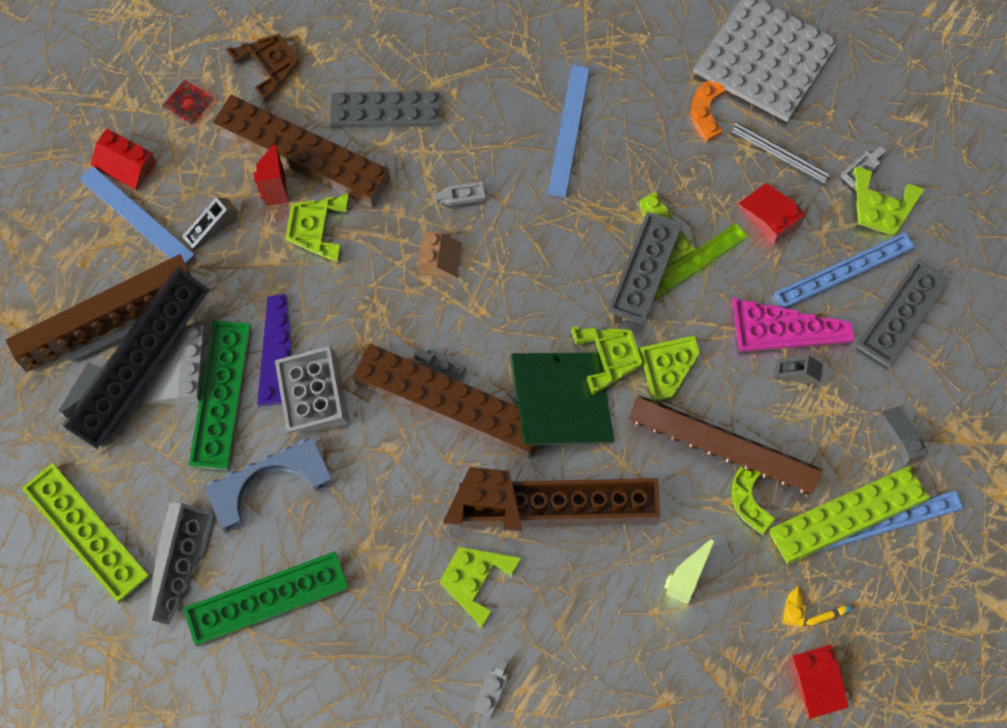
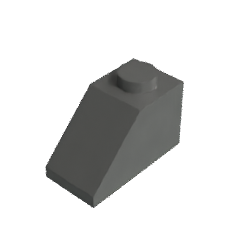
(799, 369)

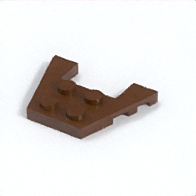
(274, 58)
(486, 490)

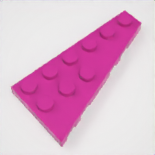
(776, 327)

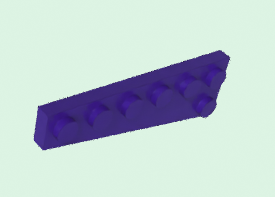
(275, 346)

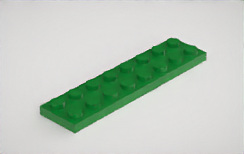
(220, 395)
(265, 598)

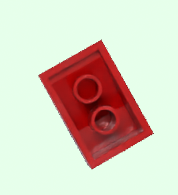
(772, 212)
(819, 681)

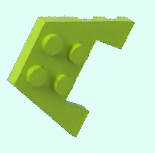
(879, 210)
(308, 223)
(617, 353)
(467, 575)

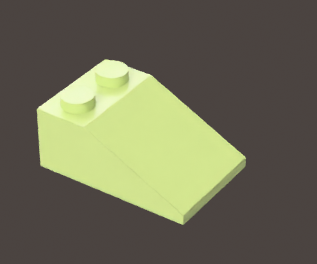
(684, 579)

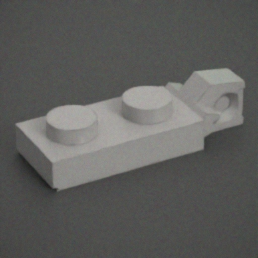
(868, 161)
(461, 194)
(491, 690)

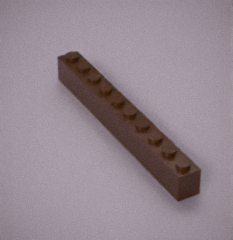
(725, 444)

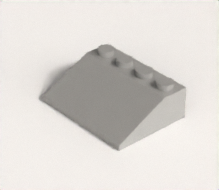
(180, 371)
(311, 391)

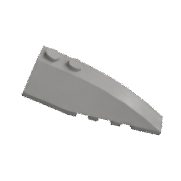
(179, 550)

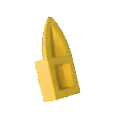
(795, 608)

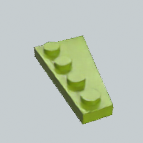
(683, 246)

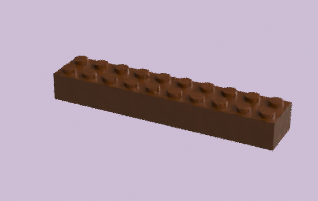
(302, 150)
(91, 317)
(442, 398)
(576, 503)

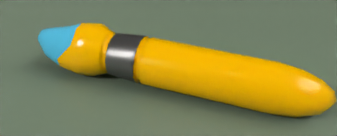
(842, 610)

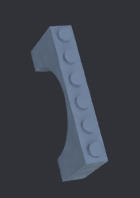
(228, 492)

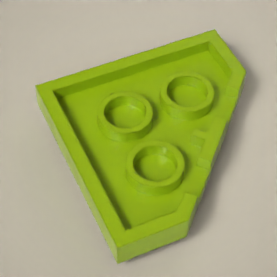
(668, 365)

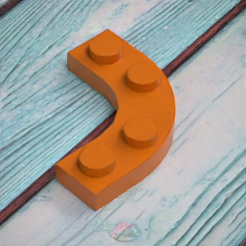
(701, 112)

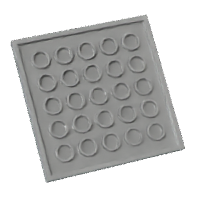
(766, 57)

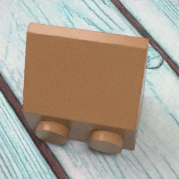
(439, 255)

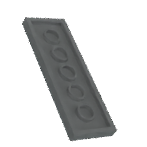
(385, 109)
(645, 268)
(903, 313)

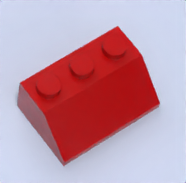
(122, 159)
(271, 178)

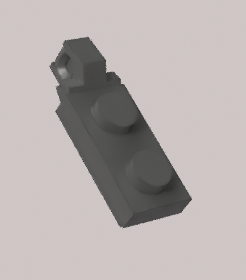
(440, 363)

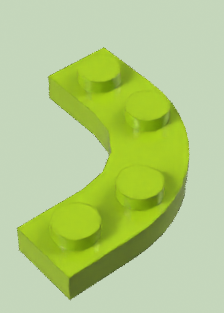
(744, 502)

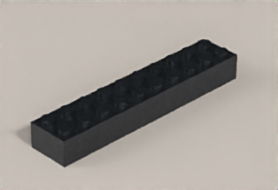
(136, 357)

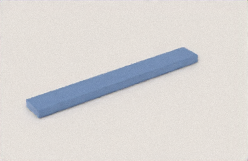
(568, 131)
(135, 215)
(844, 271)
(934, 508)

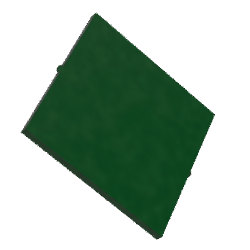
(557, 400)

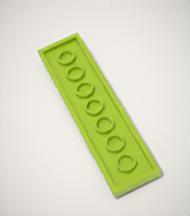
(848, 515)
(85, 533)

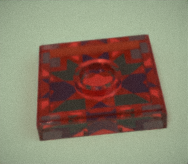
(187, 102)

